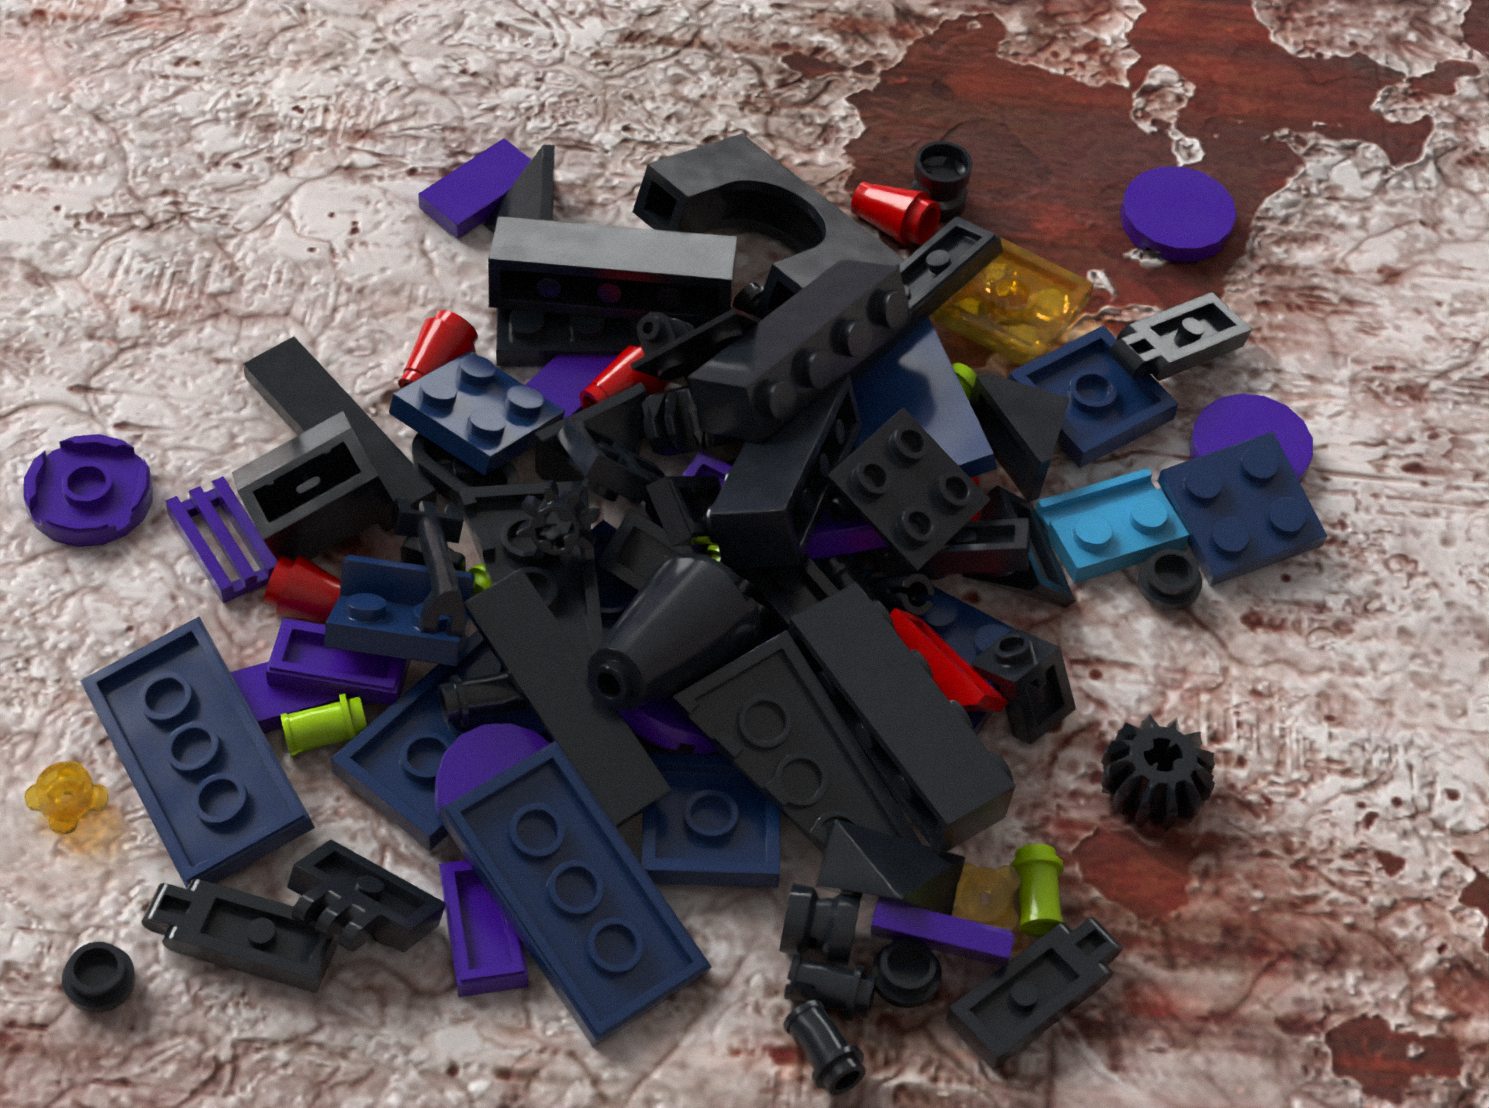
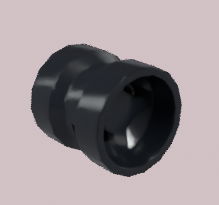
(944, 173)
(820, 924)

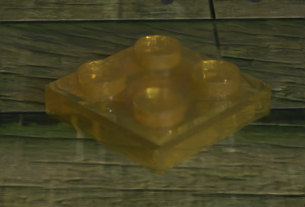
(1016, 305)

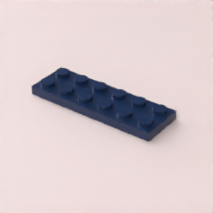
(401, 750)

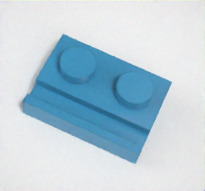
(1111, 525)

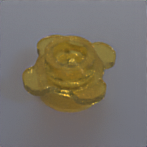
(64, 780)
(1000, 884)

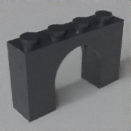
(746, 188)

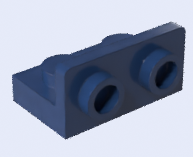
(383, 610)

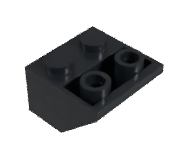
(313, 491)

